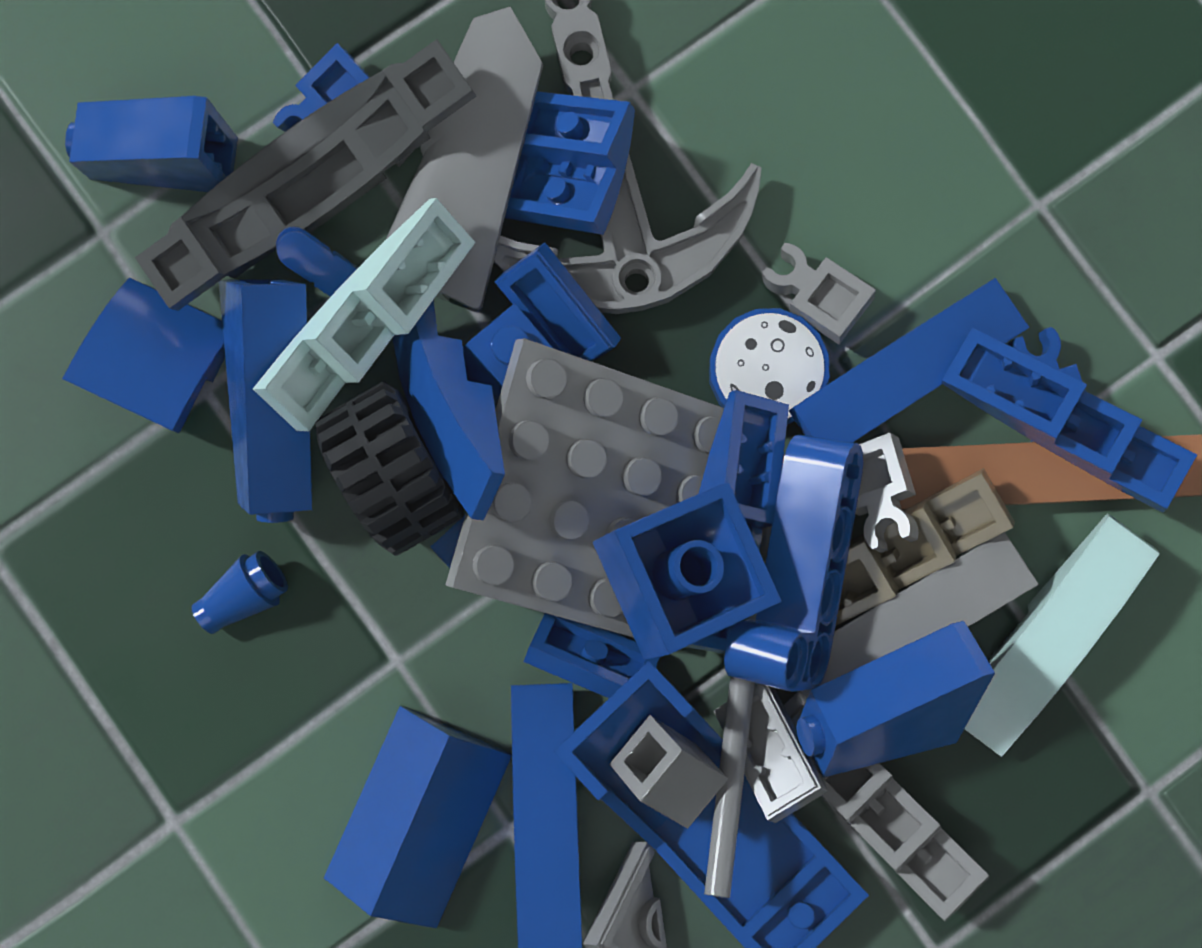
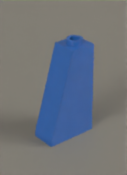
(268, 452)

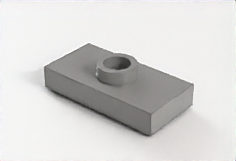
(775, 762)

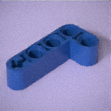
(807, 562)

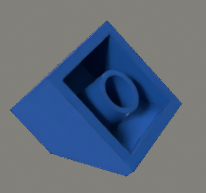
(686, 572)

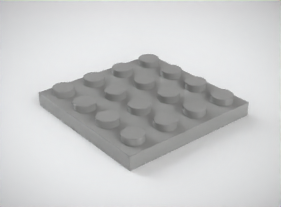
(579, 461)

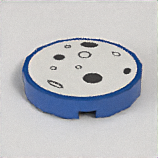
(769, 357)

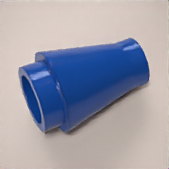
(242, 591)

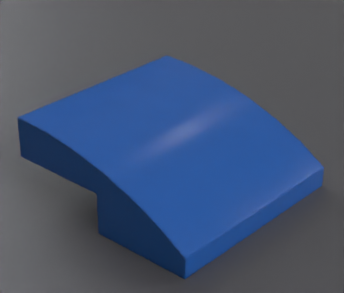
(572, 162)
(149, 355)

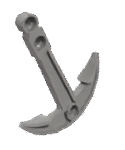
(628, 243)

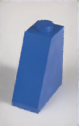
(152, 142)
(896, 703)

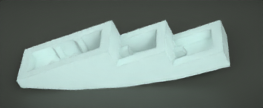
(364, 314)
(1059, 630)

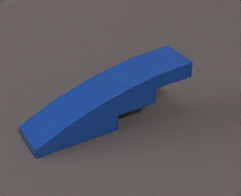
(905, 367)
(451, 413)
(1068, 420)
(750, 457)
(545, 818)

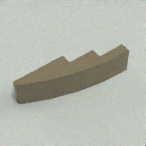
(946, 527)

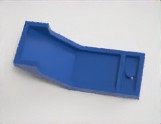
(783, 879)

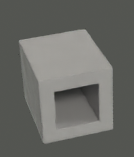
(668, 772)

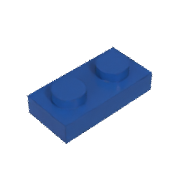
(585, 654)

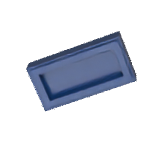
(557, 305)

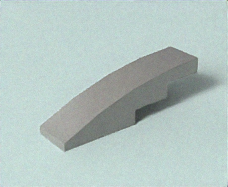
(957, 593)
(902, 833)

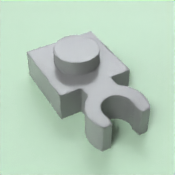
(824, 297)
(882, 487)

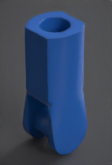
(313, 259)

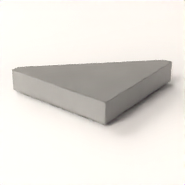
(630, 911)

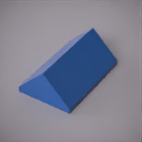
(416, 820)

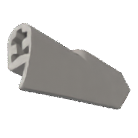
(479, 146)

